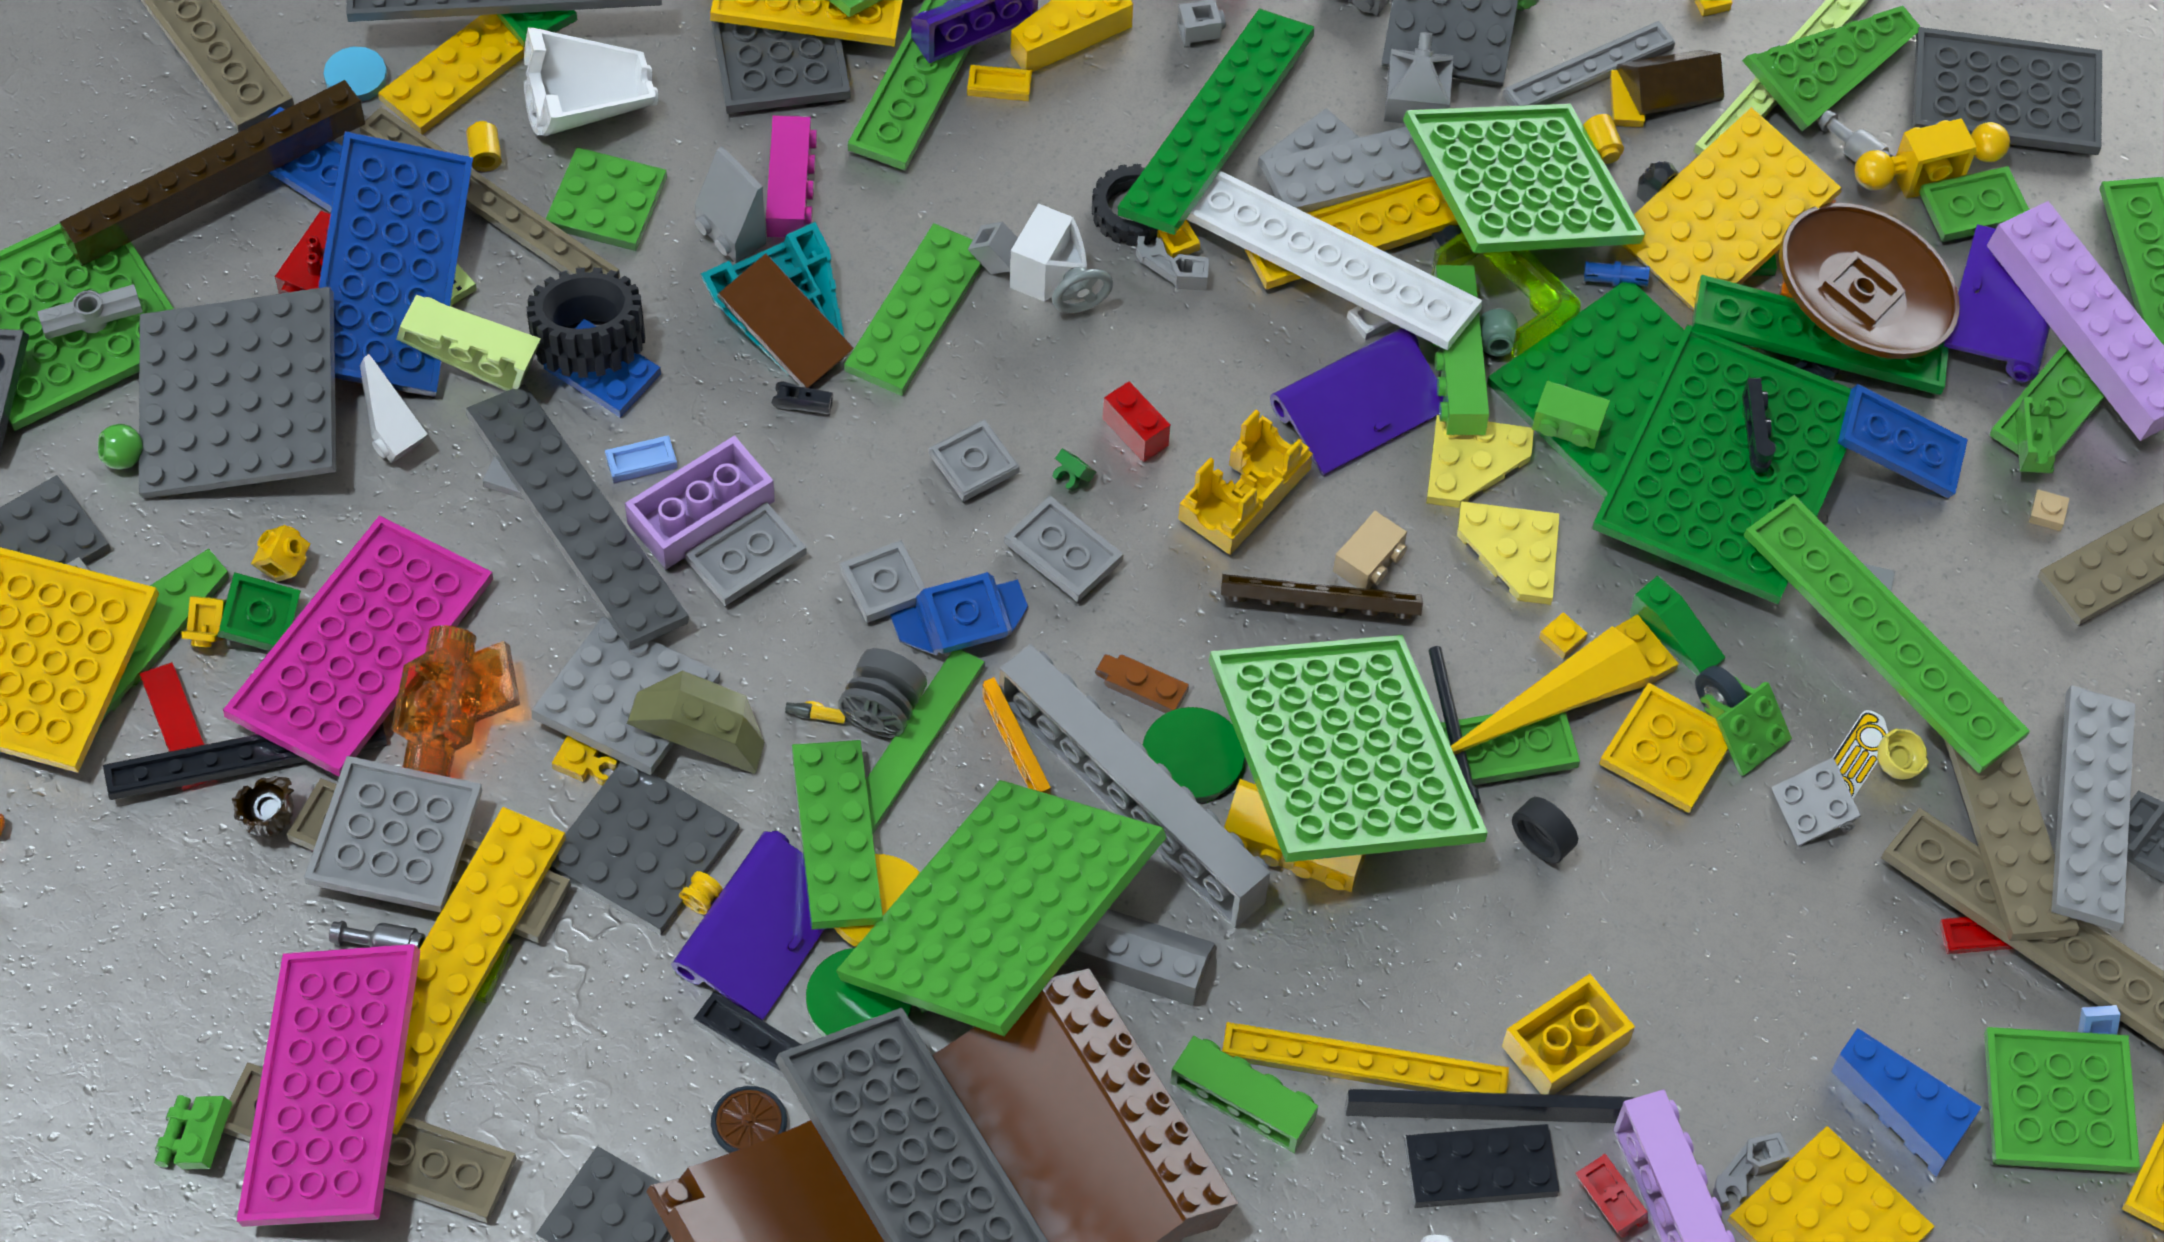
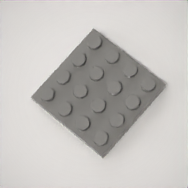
(598, 690)
(393, 834)

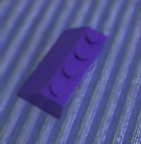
(966, 23)

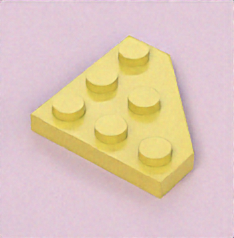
(1474, 462)
(1514, 546)

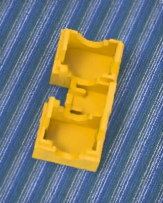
(1268, 473)

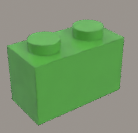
(1570, 415)

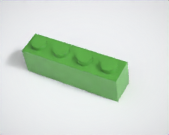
(1244, 1093)

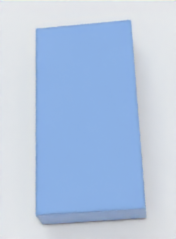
(641, 459)

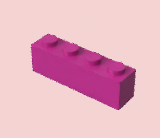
(789, 175)

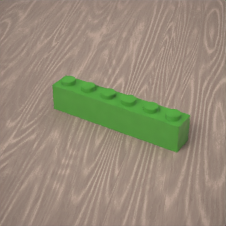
(1462, 366)

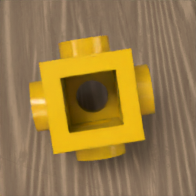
(281, 553)

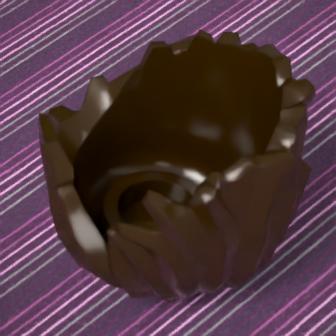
(265, 807)

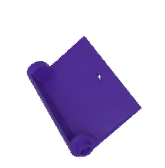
(1999, 317)
(1376, 387)
(749, 926)

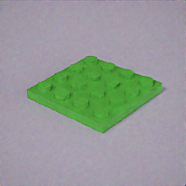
(2061, 1100)

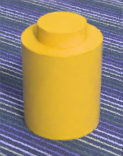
(1604, 137)
(484, 146)

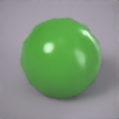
(119, 446)

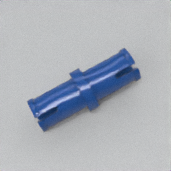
(1616, 273)

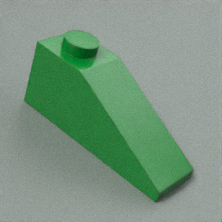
(1676, 625)

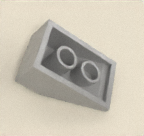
(731, 208)

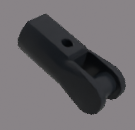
(807, 398)

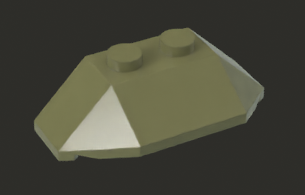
(700, 718)

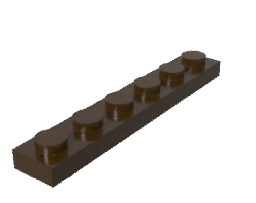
(1307, 595)

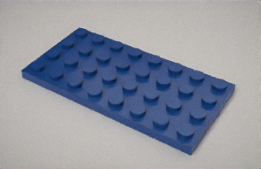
(386, 242)

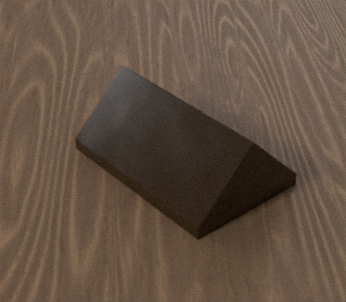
(1673, 80)

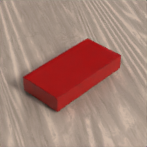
(1967, 936)

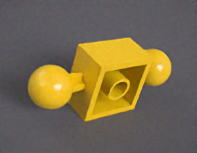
(1932, 155)

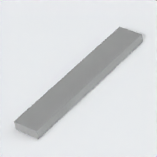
(1589, 67)

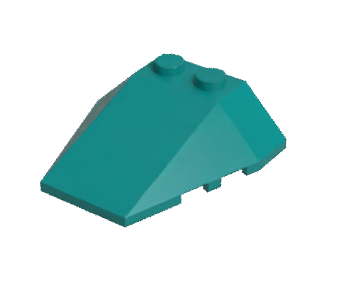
(803, 259)

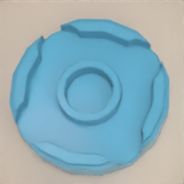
(360, 68)

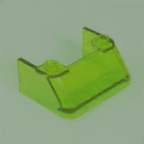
(1546, 293)

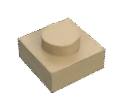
(2048, 510)

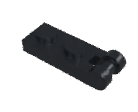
(1757, 426)

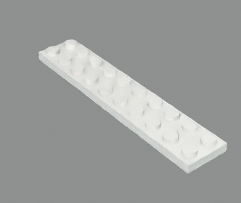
(1335, 260)

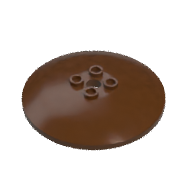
(1909, 287)

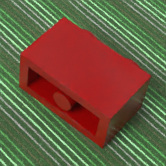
(1136, 421)

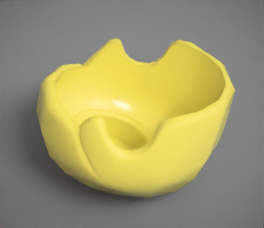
(1902, 754)

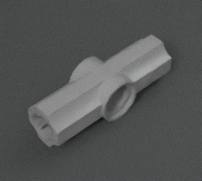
(89, 311)

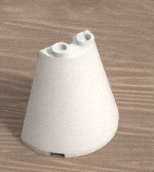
(581, 81)

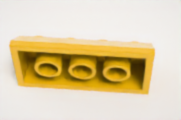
(1251, 823)

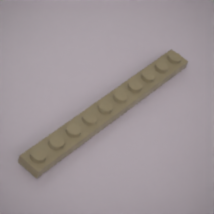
(499, 206)

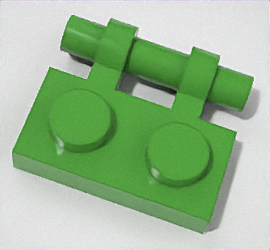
(201, 1135)

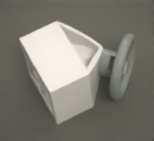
(1053, 259)

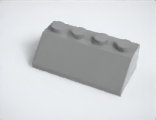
(1144, 956)

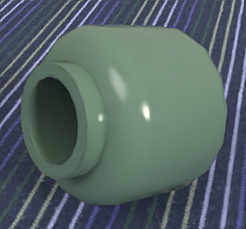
(1498, 331)

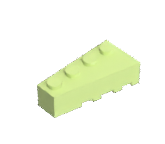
(469, 342)

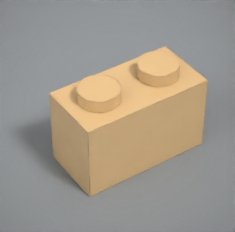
(1370, 552)

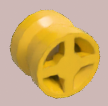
(700, 892)

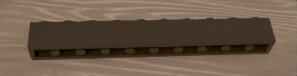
(212, 173)

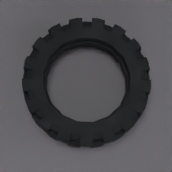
(1110, 223)

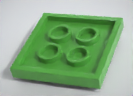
(606, 198)

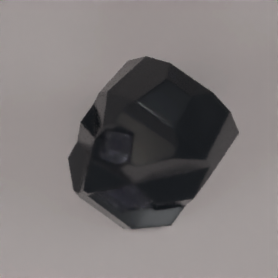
(1654, 179)

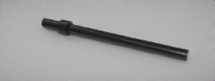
(1450, 715)

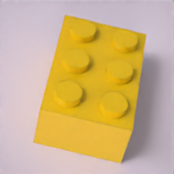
(1568, 1036)

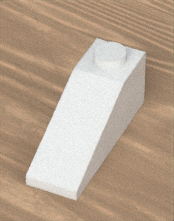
(390, 419)

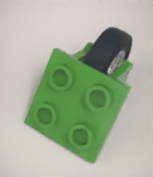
(1745, 716)

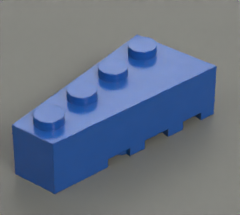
(1906, 1098)

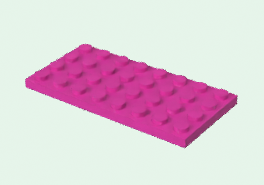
(346, 651)
(329, 1086)

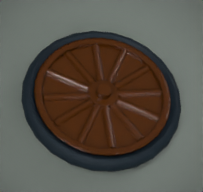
(747, 1117)

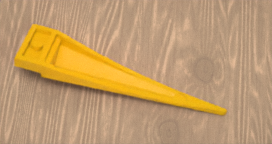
(1609, 665)

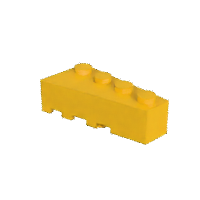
(1066, 28)

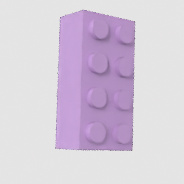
(699, 501)

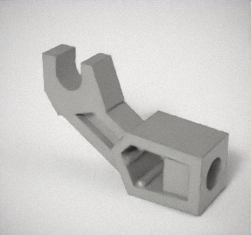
(1170, 268)
(1735, 1175)

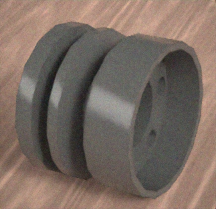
(882, 692)

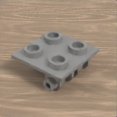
(1816, 802)

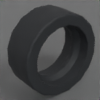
(1544, 829)

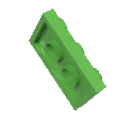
(1971, 200)

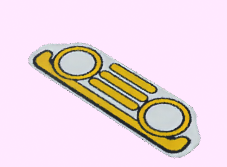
(1859, 750)

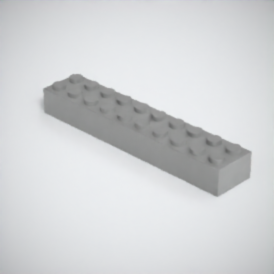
(1134, 784)

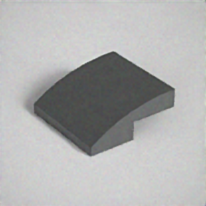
(2146, 834)

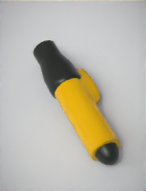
(815, 710)

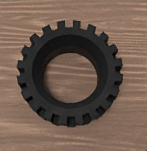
(592, 298)

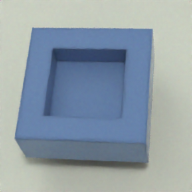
(2099, 1020)

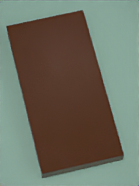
(785, 322)

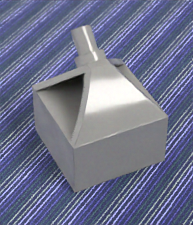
(1417, 80)

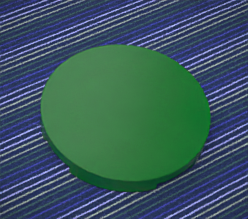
(1196, 750)
(839, 1004)

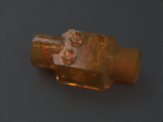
(438, 701)

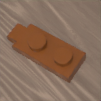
(1142, 682)

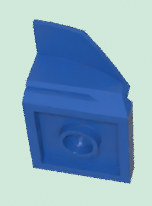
(961, 614)

